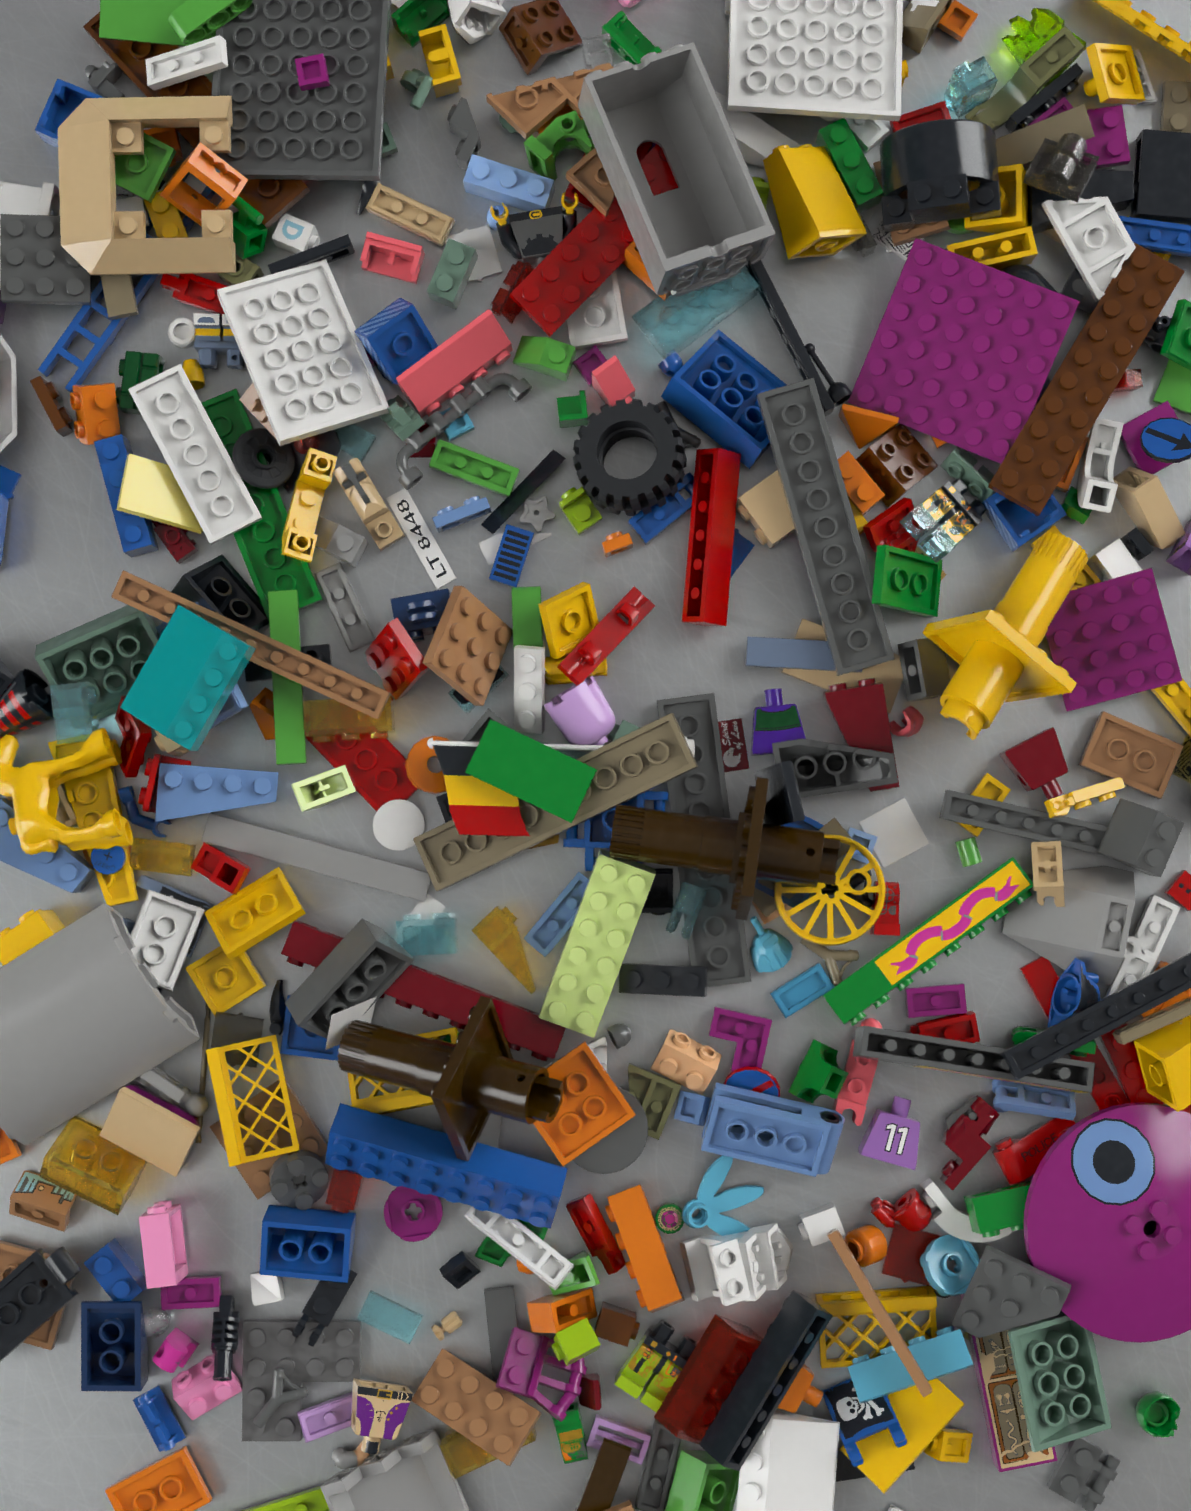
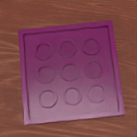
(1113, 640)

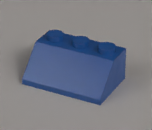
(307, 1243)

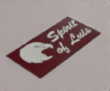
(733, 745)

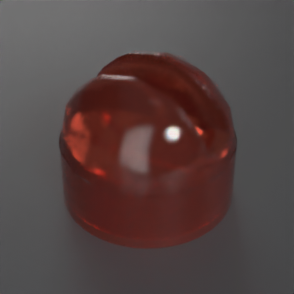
(310, 442)

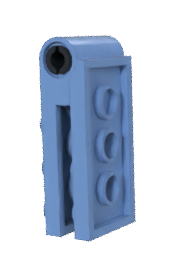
(771, 1130)

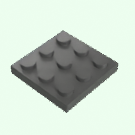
(37, 266)

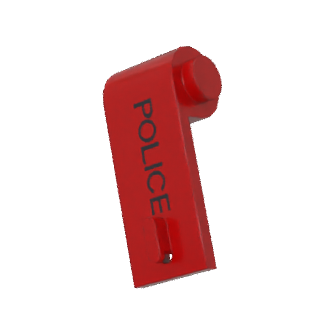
(1022, 1156)

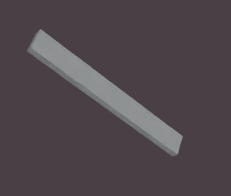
(316, 857)

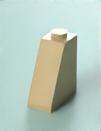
(1148, 507)

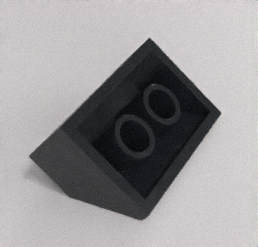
(224, 591)

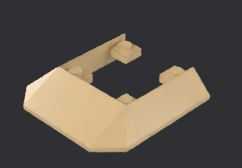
(115, 240)

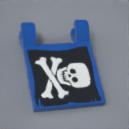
(862, 1419)

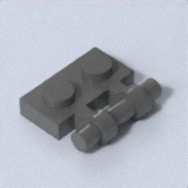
(1076, 1467)

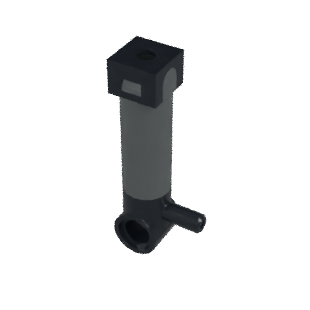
(1077, 289)

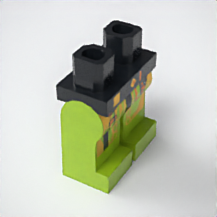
(655, 1356)

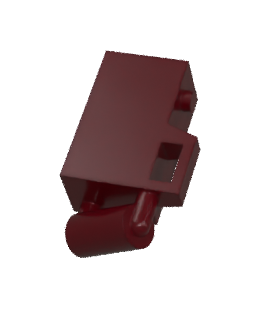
(176, 541)

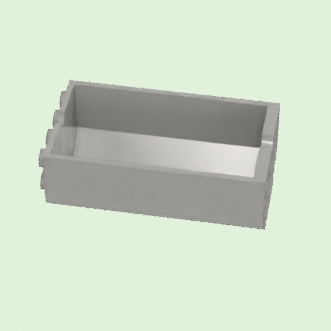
(715, 214)

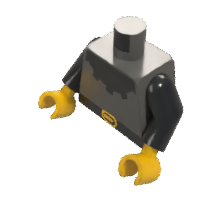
(536, 232)

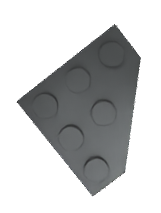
(1007, 1295)

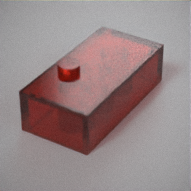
(707, 1378)

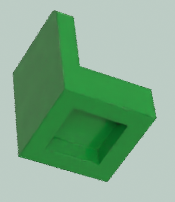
(572, 410)

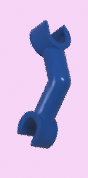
(128, 798)

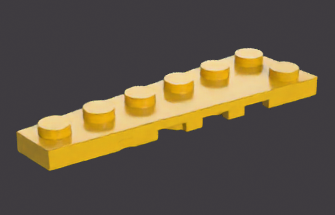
(1146, 24)
(91, 799)

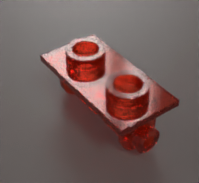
(502, 302)

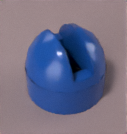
(671, 364)

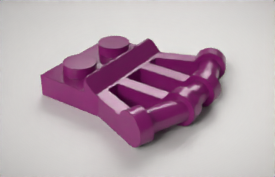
(523, 1369)

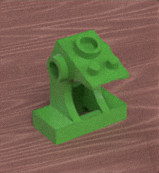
(545, 148)

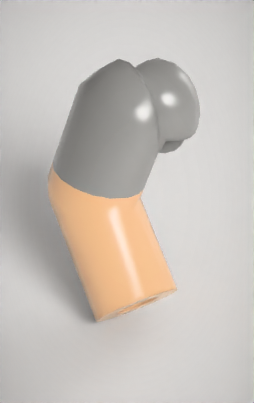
(349, 1459)

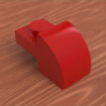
(220, 868)

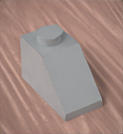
(340, 541)

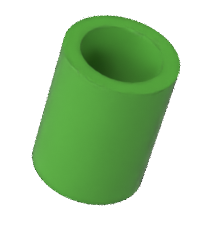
(968, 852)

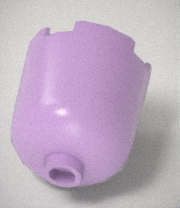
(582, 714)

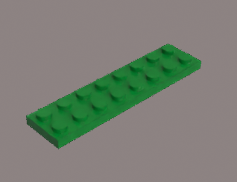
(262, 541)

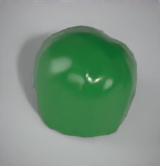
(1157, 1414)

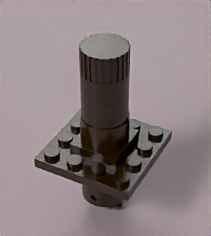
(725, 846)
(461, 1078)

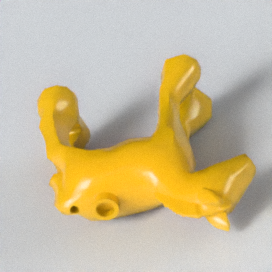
(37, 797)

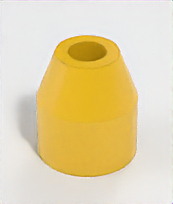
(194, 373)

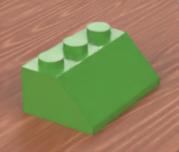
(702, 1484)

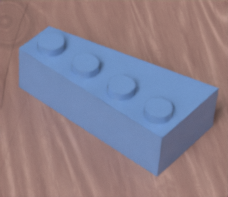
(202, 790)
(63, 869)

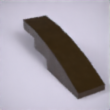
(604, 1476)

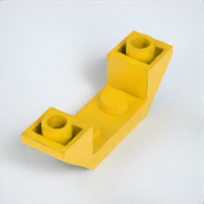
(305, 505)

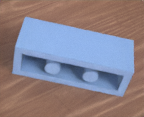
(508, 184)

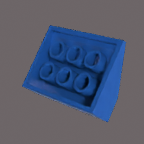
(719, 396)

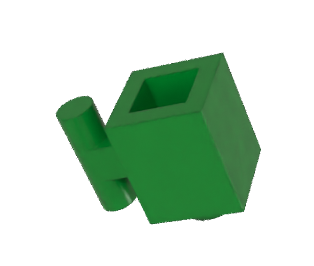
(248, 230)

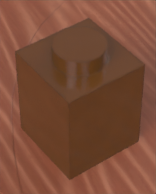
(616, 1324)

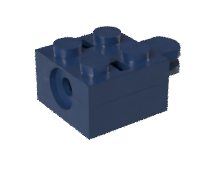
(420, 612)

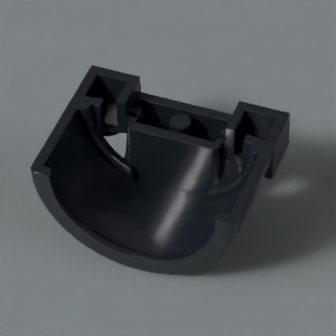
(934, 167)

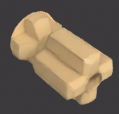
(449, 1324)

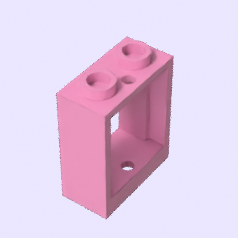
(163, 1245)

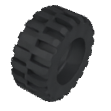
(617, 424)

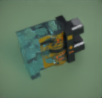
(953, 514)

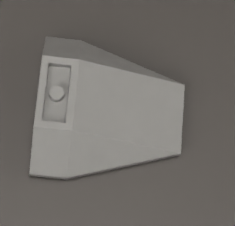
(1090, 925)

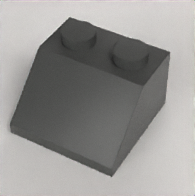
(1140, 837)

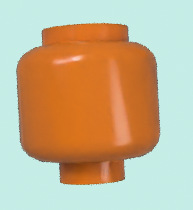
(867, 1244)

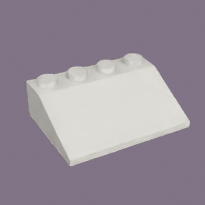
(791, 1466)

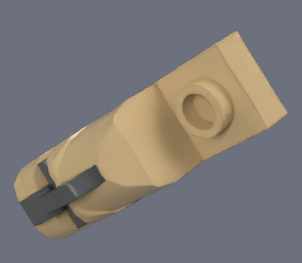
(368, 504)

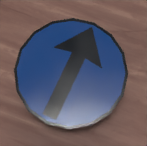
(1167, 440)

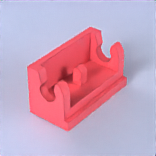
(392, 257)

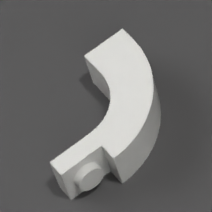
(1095, 480)
(952, 1219)

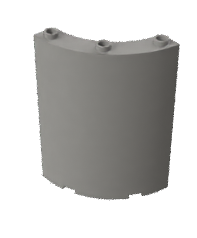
(80, 1024)

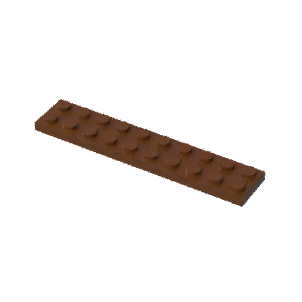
(267, 196)
(1085, 380)

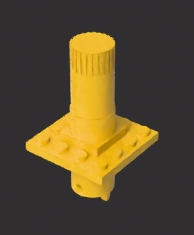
(1001, 645)

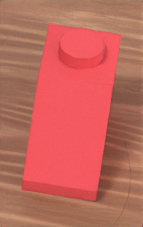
(612, 382)

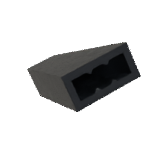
(1114, 184)

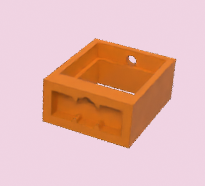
(202, 165)

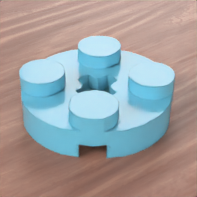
(935, 1264)

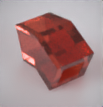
(1130, 381)

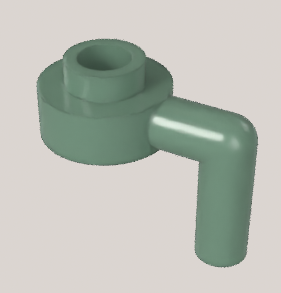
(417, 83)

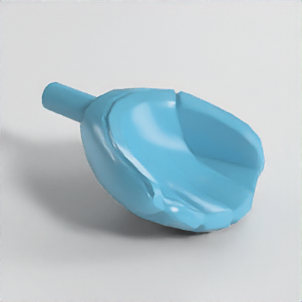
(769, 949)

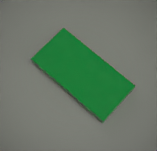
(531, 771)

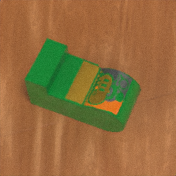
(571, 1435)

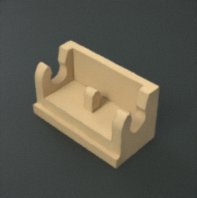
(1048, 871)

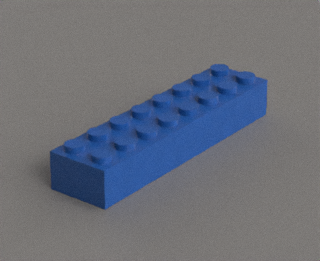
(427, 1163)

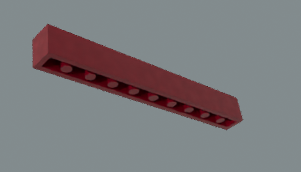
(436, 994)

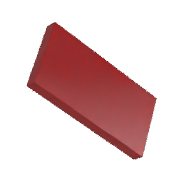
(373, 766)

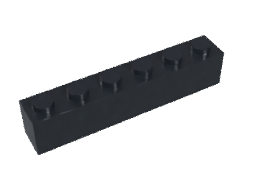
(765, 1380)

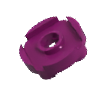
(402, 1223)

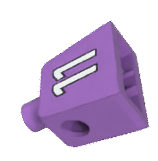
(892, 1135)

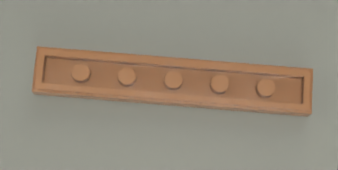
(880, 1312)

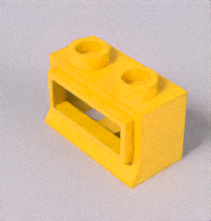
(440, 60)

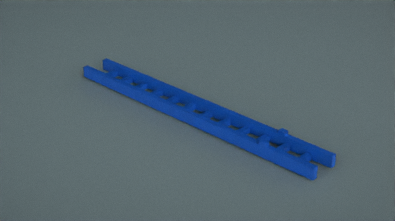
(107, 338)

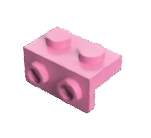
(198, 1392)

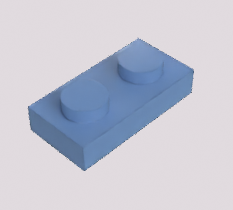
(472, 509)

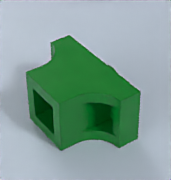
(818, 1074)

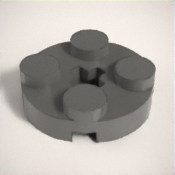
(303, 1194)

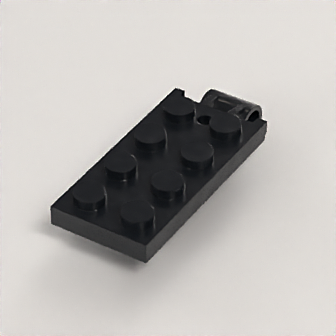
(28, 1302)

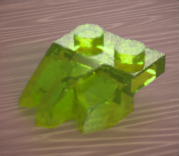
(1034, 34)

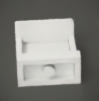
(715, 1268)

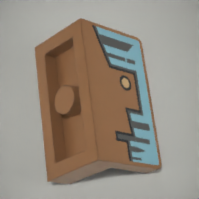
(41, 1201)

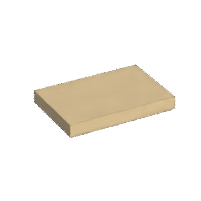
(149, 1131)

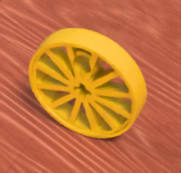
(843, 887)

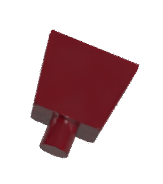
(1038, 763)

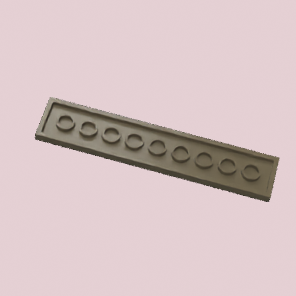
(623, 772)

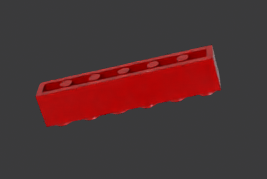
(711, 537)

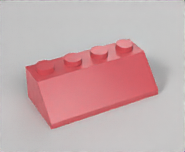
(455, 364)

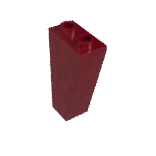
(862, 717)

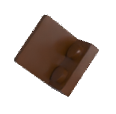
(538, 31)
(896, 463)

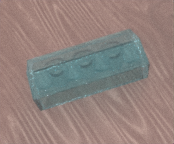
(685, 318)

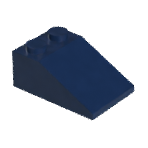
(113, 1346)

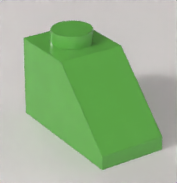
(545, 356)

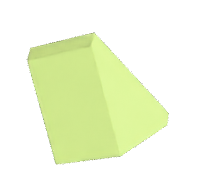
(323, 788)

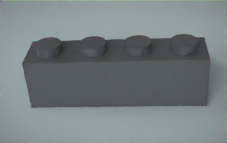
(351, 974)

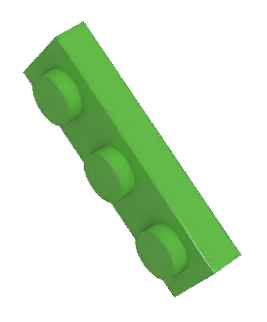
(474, 468)

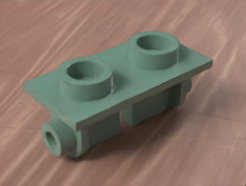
(960, 466)

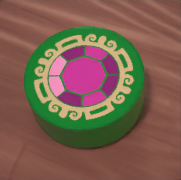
(669, 1218)

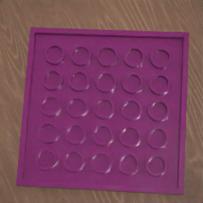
(963, 351)

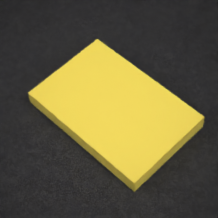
(154, 494)

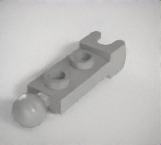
(172, 1091)

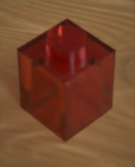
(344, 1190)

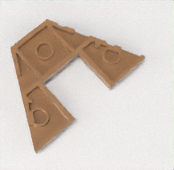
(534, 105)

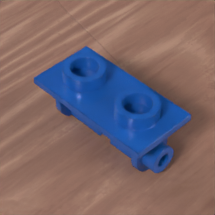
(159, 1419)

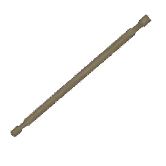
(203, 1065)

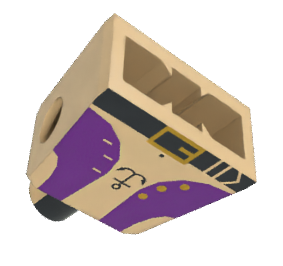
(378, 1411)

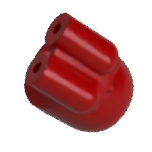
(907, 1210)

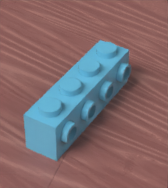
(888, 1374)

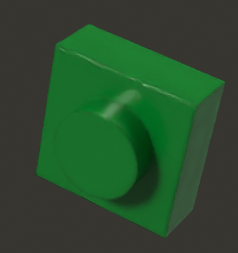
(1072, 508)

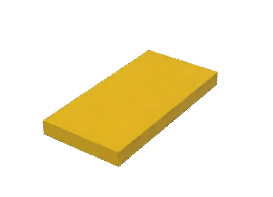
(921, 1422)

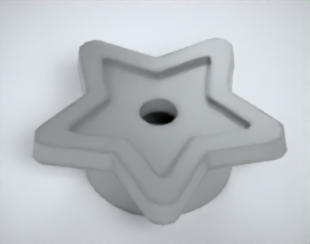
(544, 513)

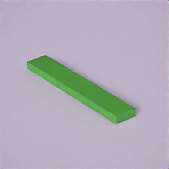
(287, 694)

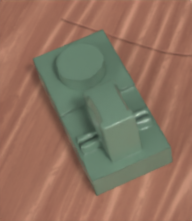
(401, 418)

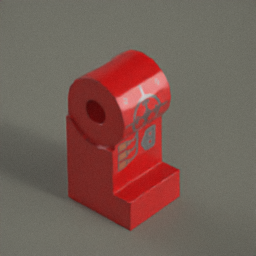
(889, 918)

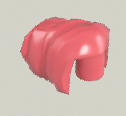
(913, 722)

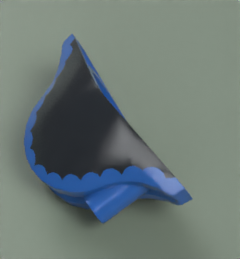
(1073, 992)

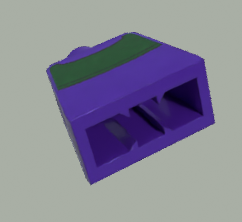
(774, 723)

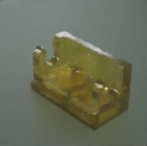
(162, 856)

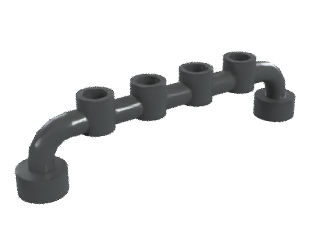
(459, 407)

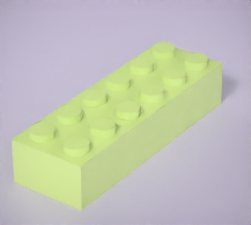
(597, 943)

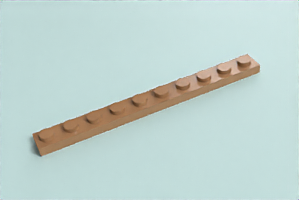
(268, 653)

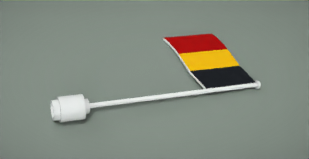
(478, 806)

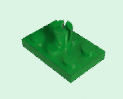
(906, 581)

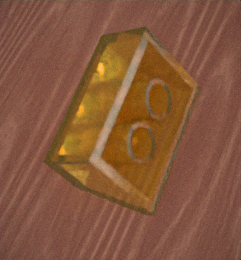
(92, 1166)

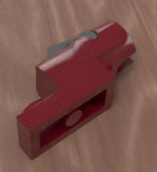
(965, 1139)

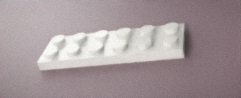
(195, 454)

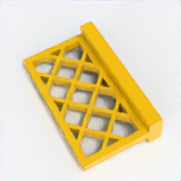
(398, 1100)
(226, 1103)
(854, 1304)

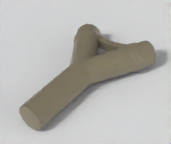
(830, 958)

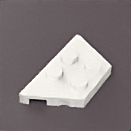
(1092, 239)

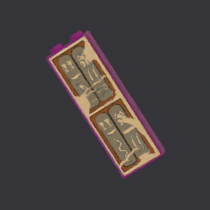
(1003, 1404)

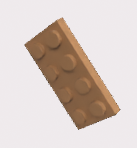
(476, 1407)

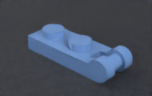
(1033, 1100)

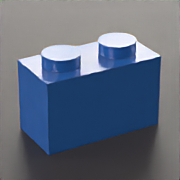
(116, 1272)

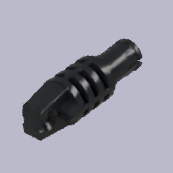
(224, 1337)

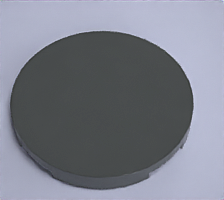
(619, 1147)

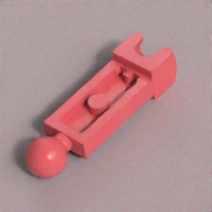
(858, 1082)

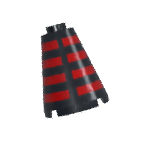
(24, 704)

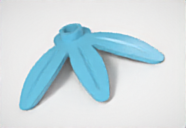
(711, 1205)

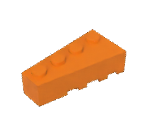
(644, 1248)

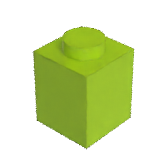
(575, 1342)

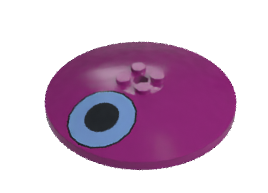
(1091, 1213)

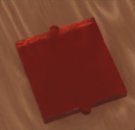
(905, 1253)

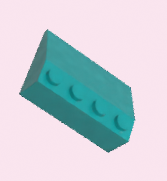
(187, 678)

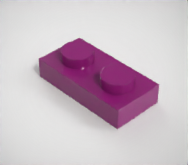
(935, 1000)
(192, 1293)

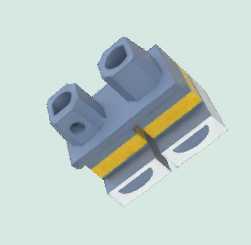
(215, 338)

